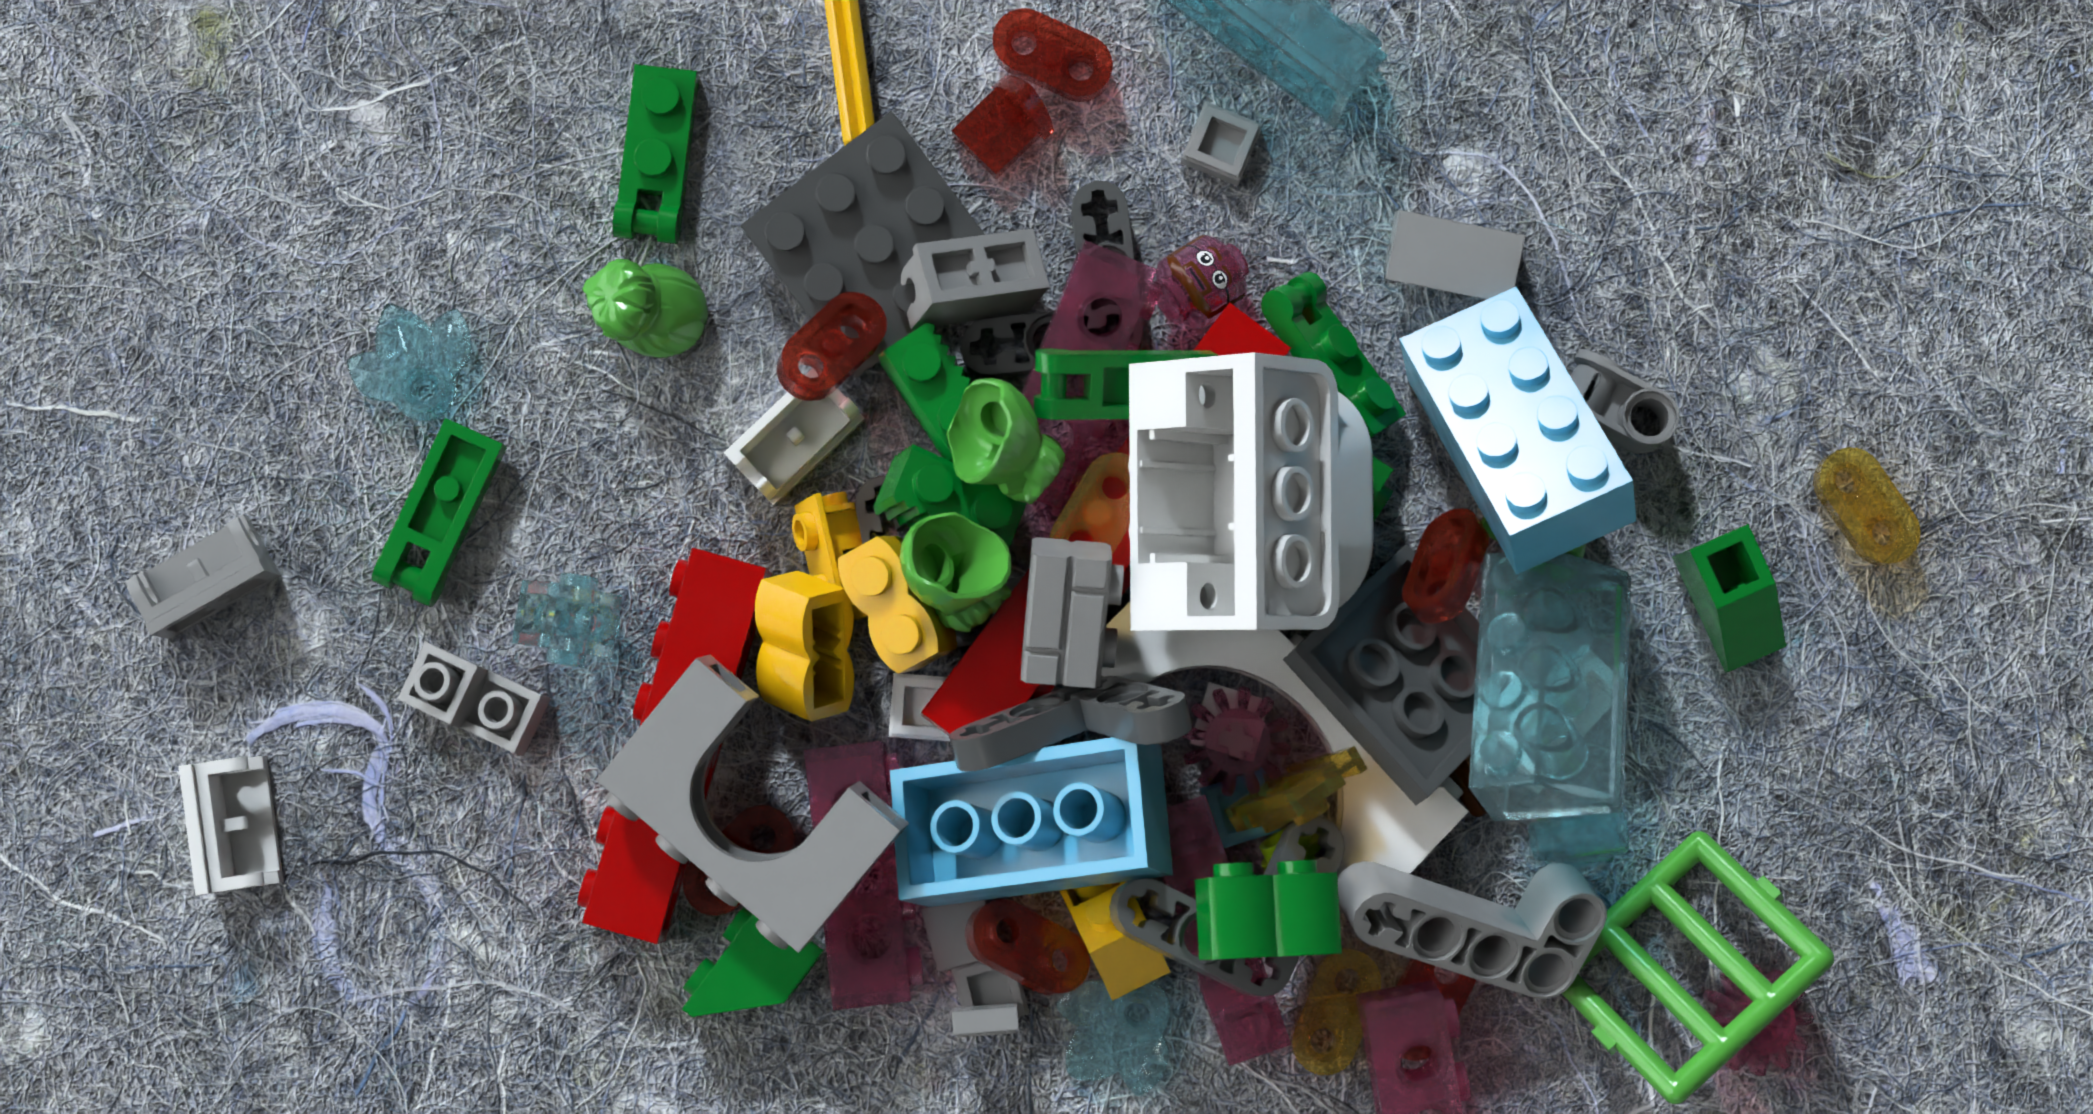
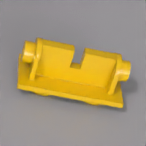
(823, 531)

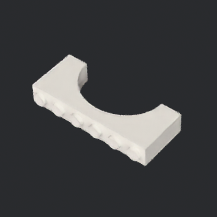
(1371, 809)

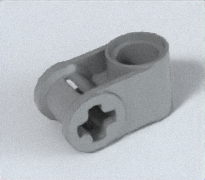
(1616, 395)

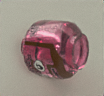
(1201, 281)

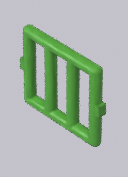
(1767, 998)

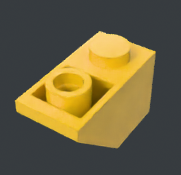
(1119, 960)

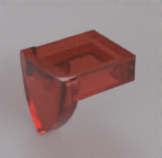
(1004, 125)

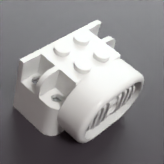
(1245, 494)

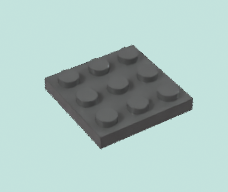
(856, 226)
(1396, 680)

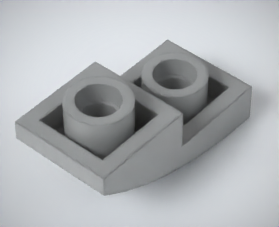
(474, 698)

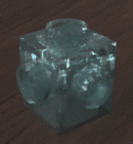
(567, 619)

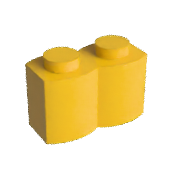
(899, 623)
(804, 645)

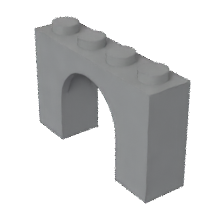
(662, 782)

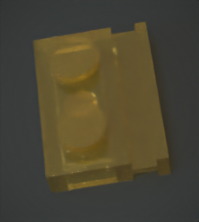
(1298, 794)

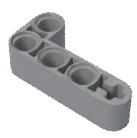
(1524, 948)

